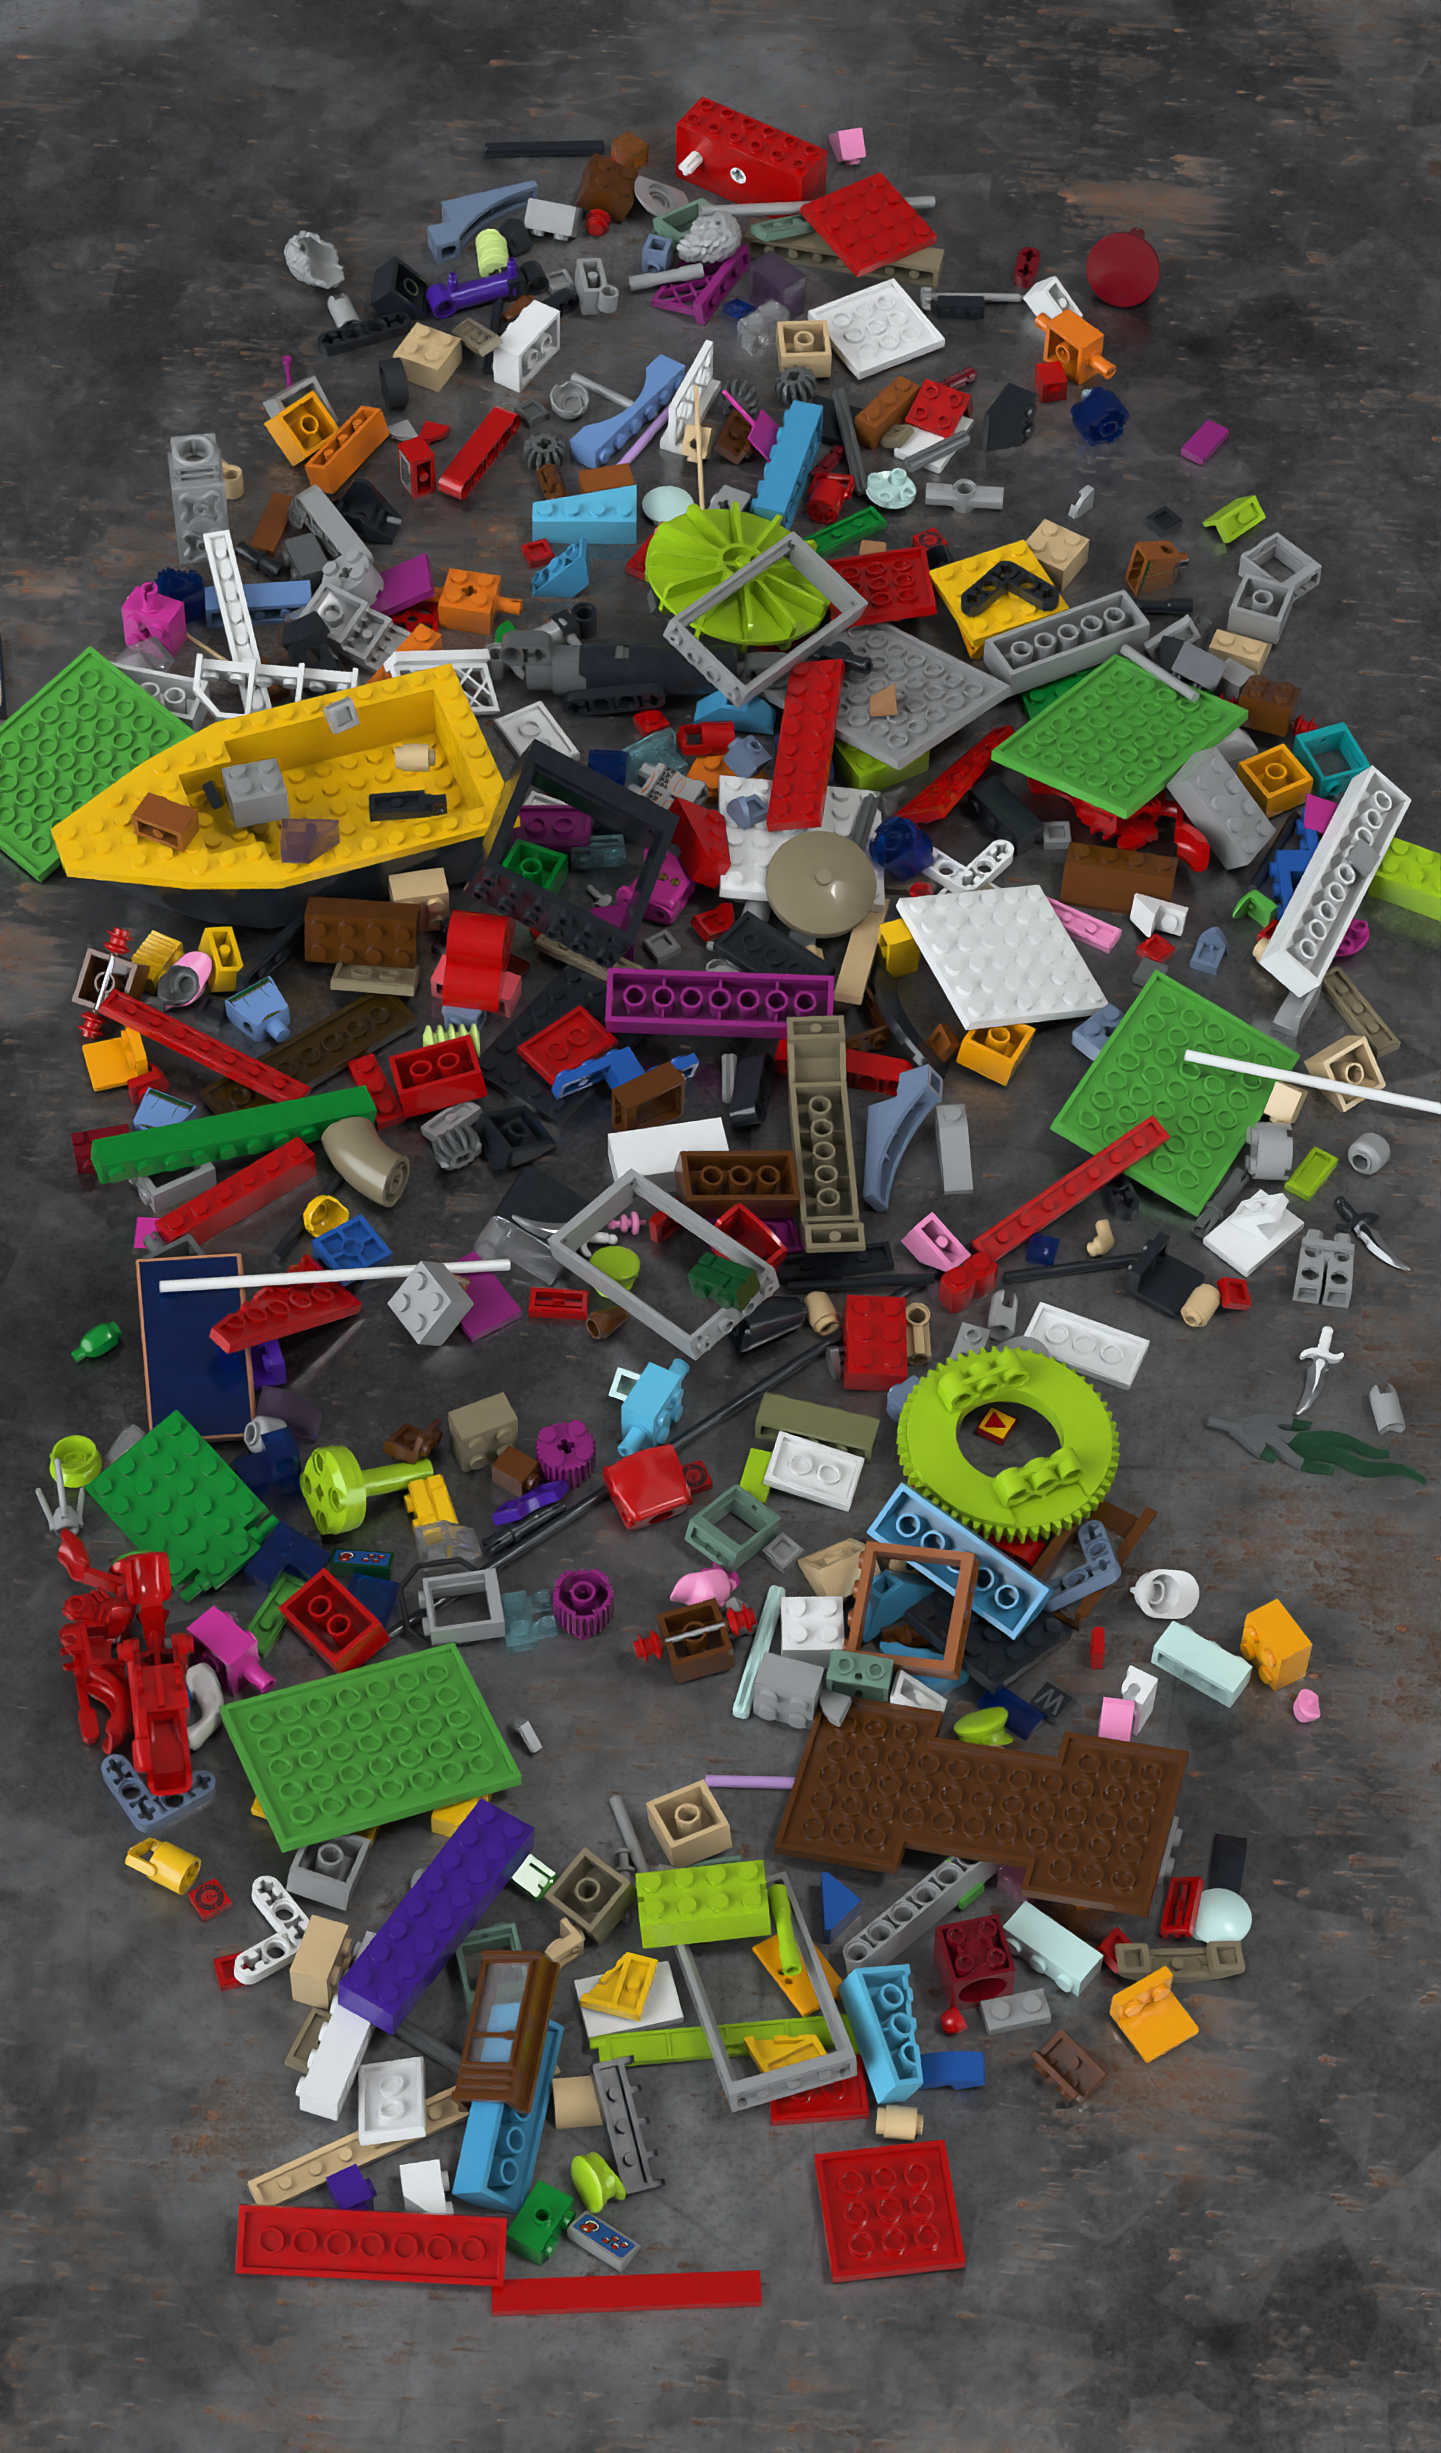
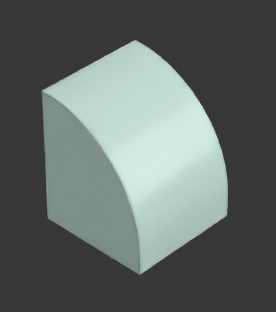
(623, 1383)

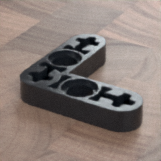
(1041, 595)

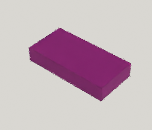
(1204, 442)

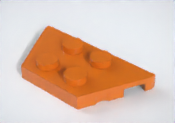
(709, 770)

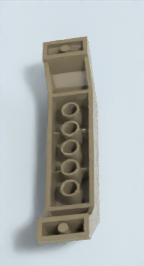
(822, 1135)

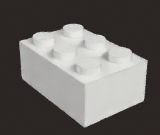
(526, 346)

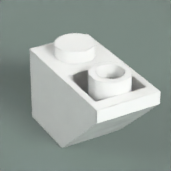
(424, 2187)

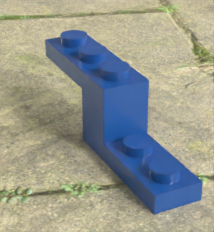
(1291, 865)
(616, 1068)

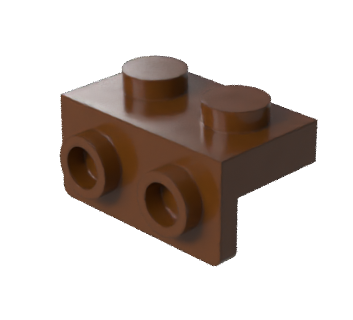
(733, 440)
(413, 1443)
(1070, 2066)

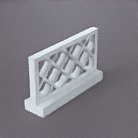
(682, 405)
(462, 661)

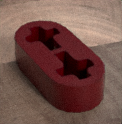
(1027, 267)

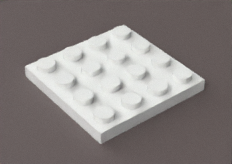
(877, 328)

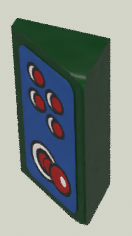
(366, 1562)

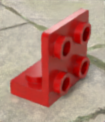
(939, 409)

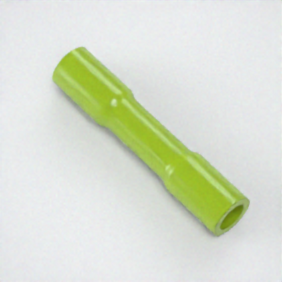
(787, 1946)

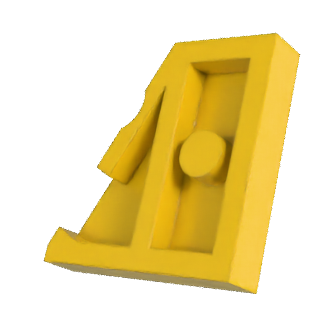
(624, 1988)
(783, 2050)

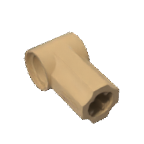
(233, 481)
(918, 1334)

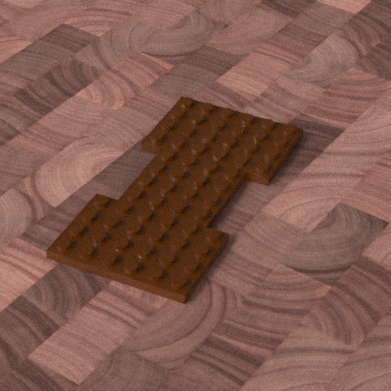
(1078, 1822)

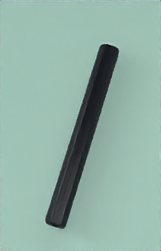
(543, 148)

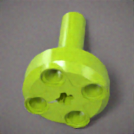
(339, 1488)

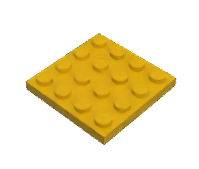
(1006, 612)

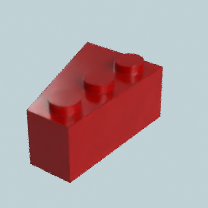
(702, 842)

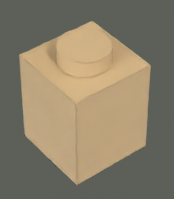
(1285, 1102)

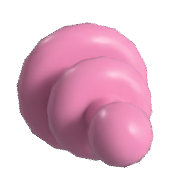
(625, 1223)

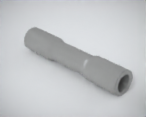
(682, 274)

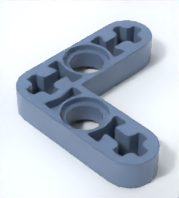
(1097, 1572)
(153, 1804)

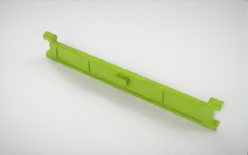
(691, 2043)

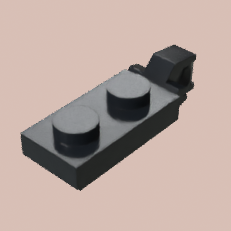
(406, 805)

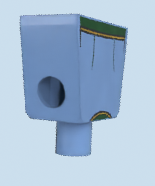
(260, 1011)
(161, 1110)

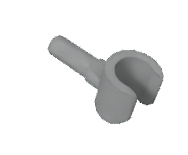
(601, 901)

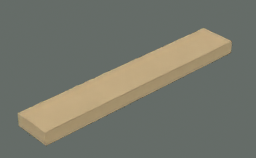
(859, 958)

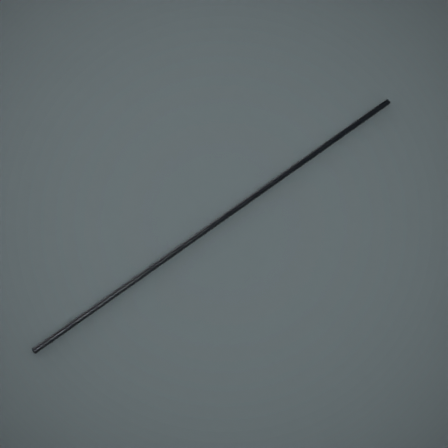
(678, 1442)

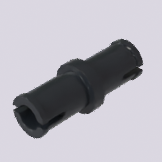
(260, 560)

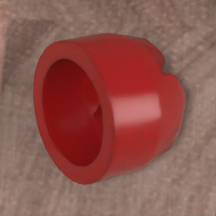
(952, 2021)

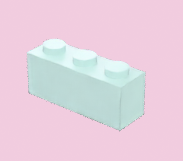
(1201, 1663)
(1052, 1949)

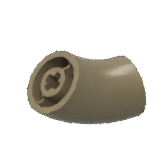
(366, 1160)

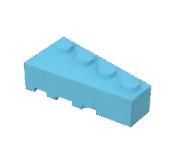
(596, 516)
(884, 2029)

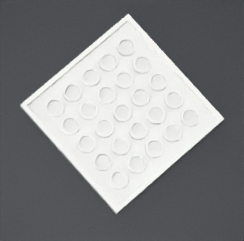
(754, 847)
(1002, 956)

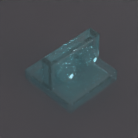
(652, 750)

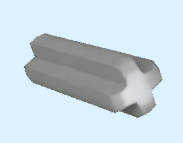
(729, 1072)

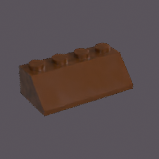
(1111, 877)

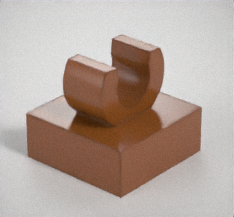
(944, 1042)

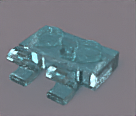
(519, 1627)

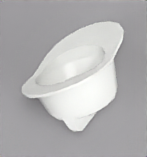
(1166, 1593)

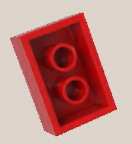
(437, 1076)
(874, 1342)
(334, 1623)

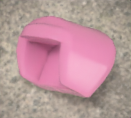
(1306, 1706)

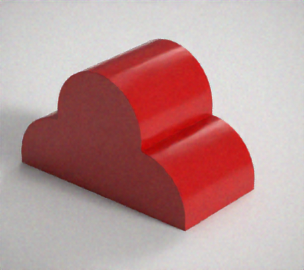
(477, 959)

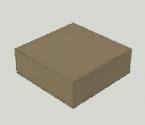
(896, 436)

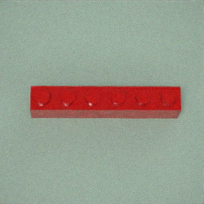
(240, 1194)

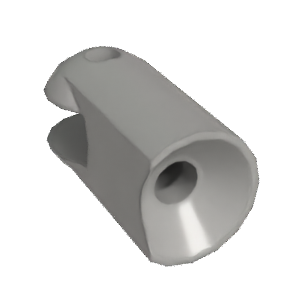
(342, 311)
(1002, 1318)
(1387, 1409)

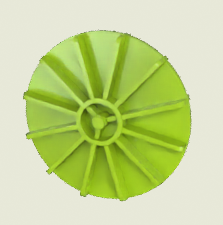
(709, 546)

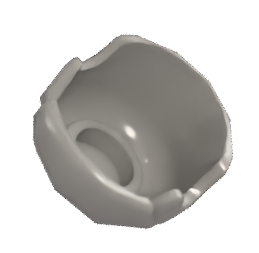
(569, 400)

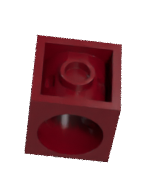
(973, 1961)

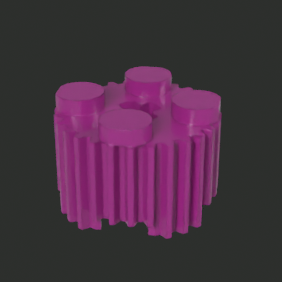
(566, 1453)
(583, 1602)

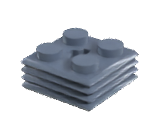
(1096, 1031)

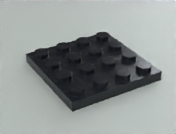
(989, 1653)

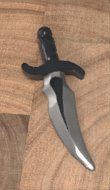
(1370, 1236)

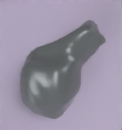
(889, 802)

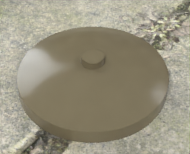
(820, 884)

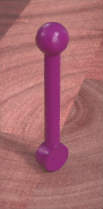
(287, 361)

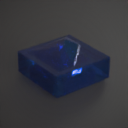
(737, 308)
(1042, 1250)

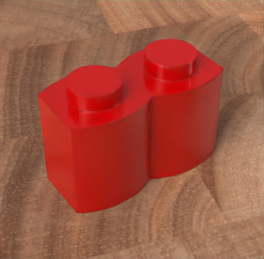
(968, 1282)

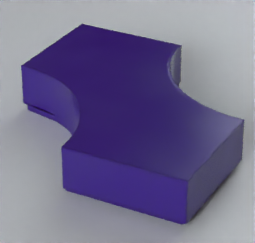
(536, 1498)

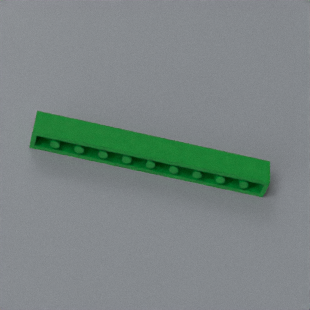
(225, 1135)

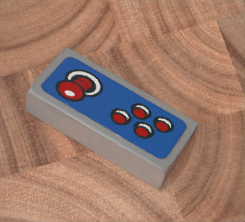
(603, 2240)

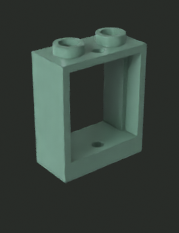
(678, 220)
(720, 1547)
(860, 1672)
(490, 1938)

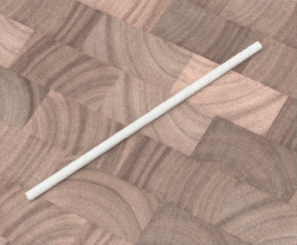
(1312, 1081)
(323, 1276)

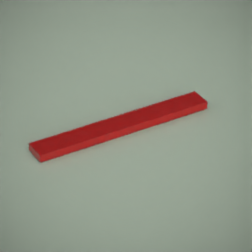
(202, 1048)
(1071, 1189)
(627, 2293)

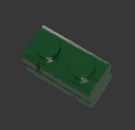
(723, 1282)

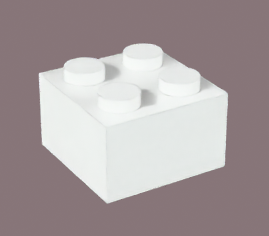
(811, 1628)

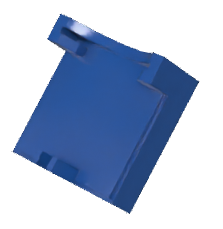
(351, 1247)

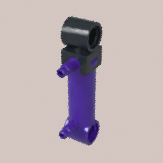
(508, 284)

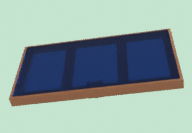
(179, 1357)

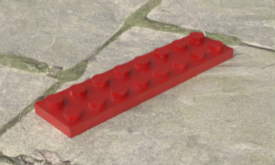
(805, 745)
(371, 2244)

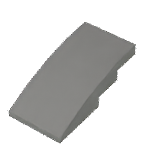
(355, 628)

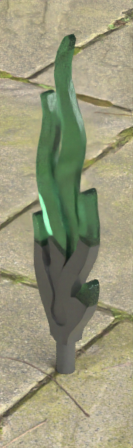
(1265, 1439)

